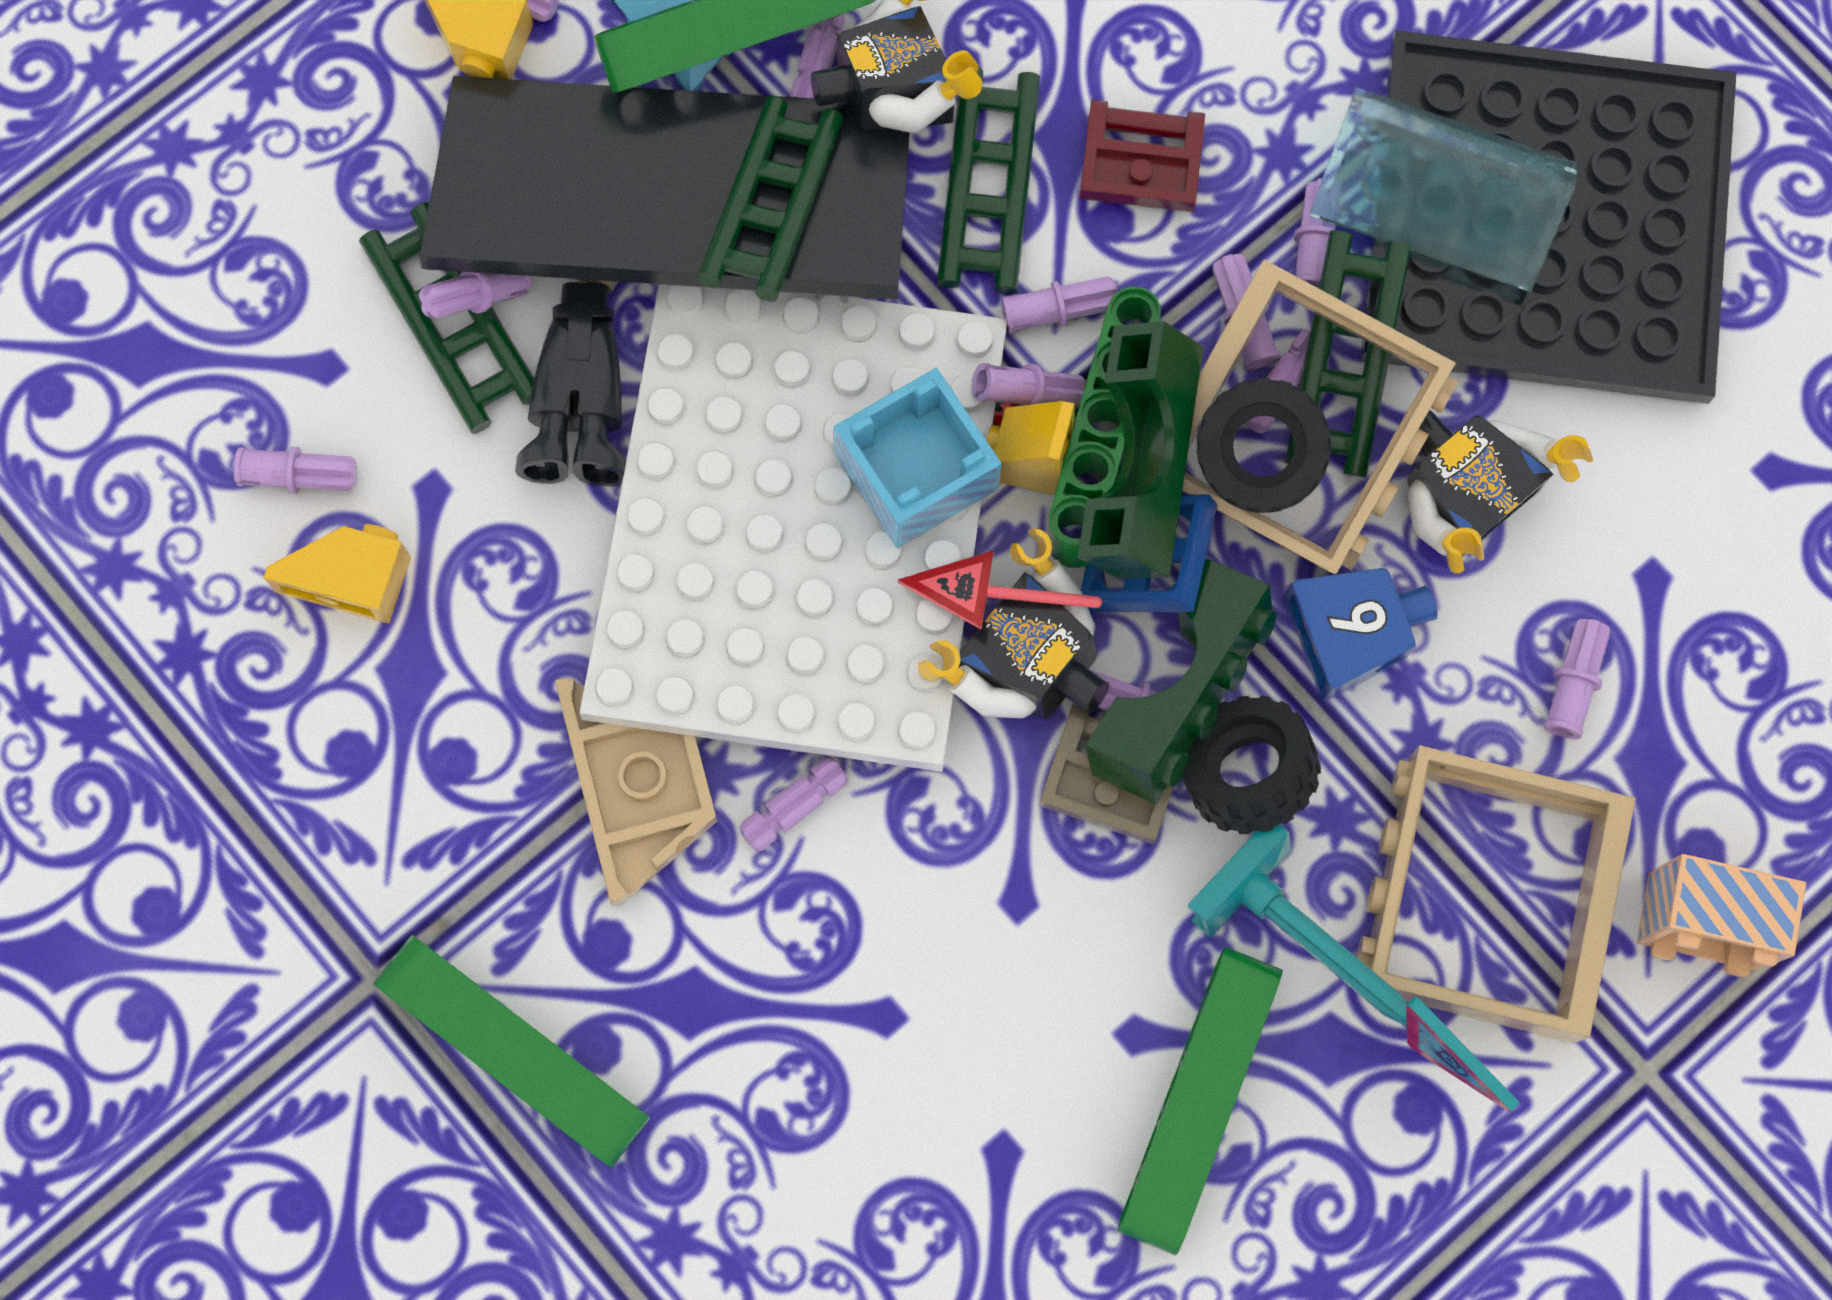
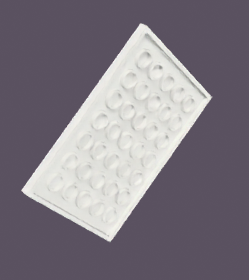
(742, 558)

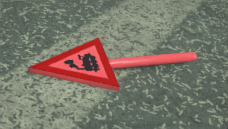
(965, 586)

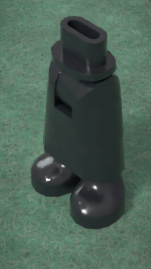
(576, 392)

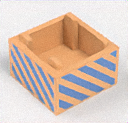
(1721, 914)

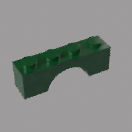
(1155, 385)
(1147, 739)

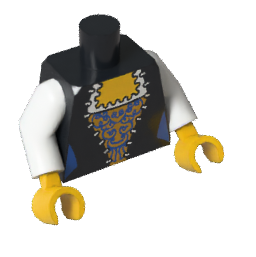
(896, 72)
(1480, 480)
(1026, 651)

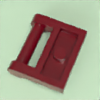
(1142, 171)

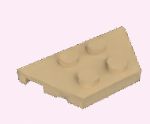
(640, 794)

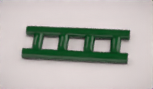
(1009, 209)
(787, 225)
(443, 352)
(1370, 385)

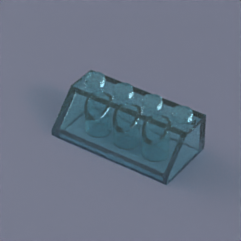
(1445, 189)

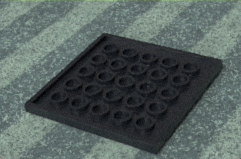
(1641, 246)

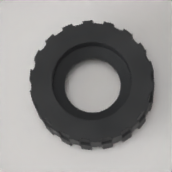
(1253, 400)
(1265, 802)

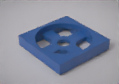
(1188, 551)

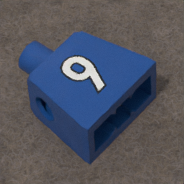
(1355, 625)

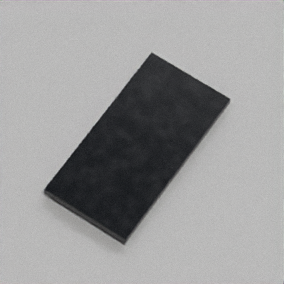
(638, 181)

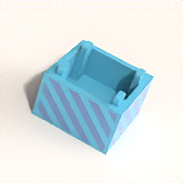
(916, 457)

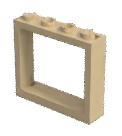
(1403, 446)
(1595, 902)

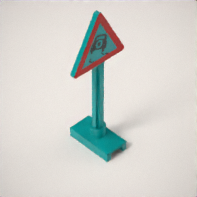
(1247, 883)

